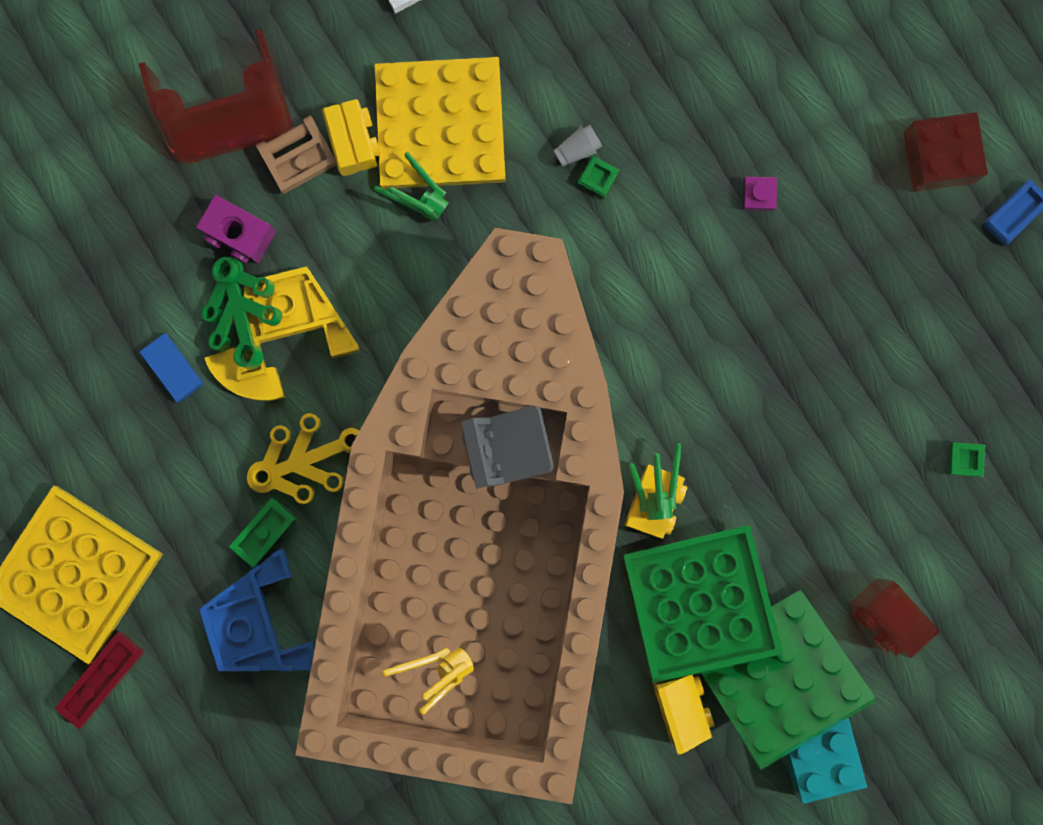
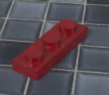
(99, 680)

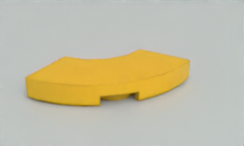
(261, 388)

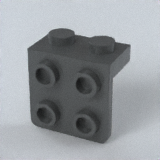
(507, 447)

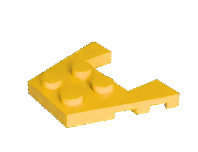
(302, 309)

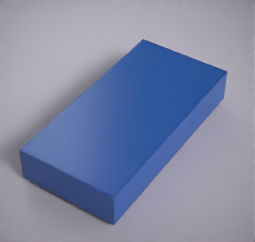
(1015, 212)
(172, 368)

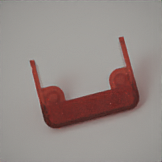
(227, 122)

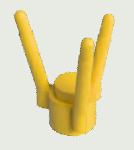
(452, 670)

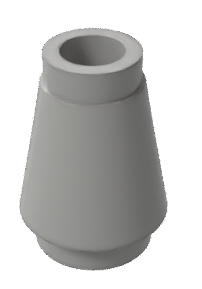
(578, 146)

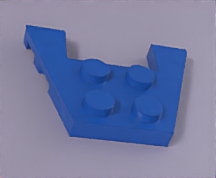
(242, 627)

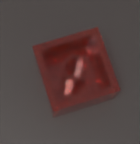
(945, 152)
(893, 617)

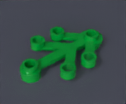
(228, 275)

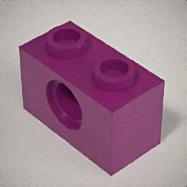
(222, 217)

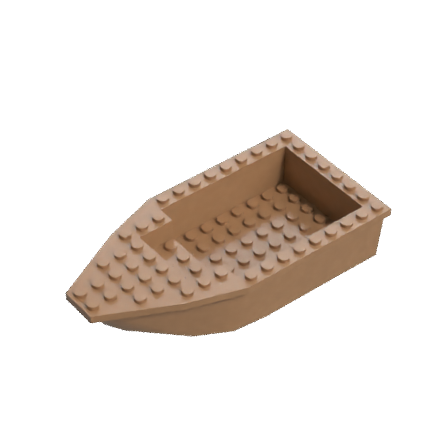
(489, 570)

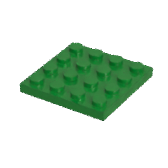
(702, 604)
(793, 695)

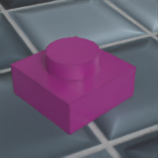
(760, 193)

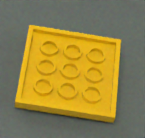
(444, 118)
(74, 574)

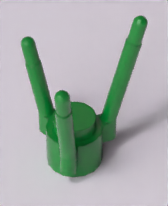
(429, 205)
(659, 503)

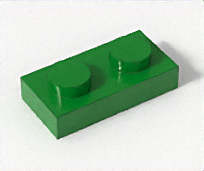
(263, 532)

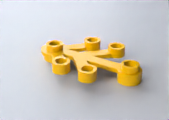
(298, 461)

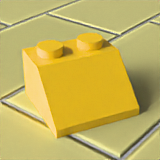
(683, 712)

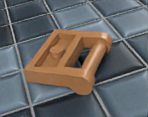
(300, 163)

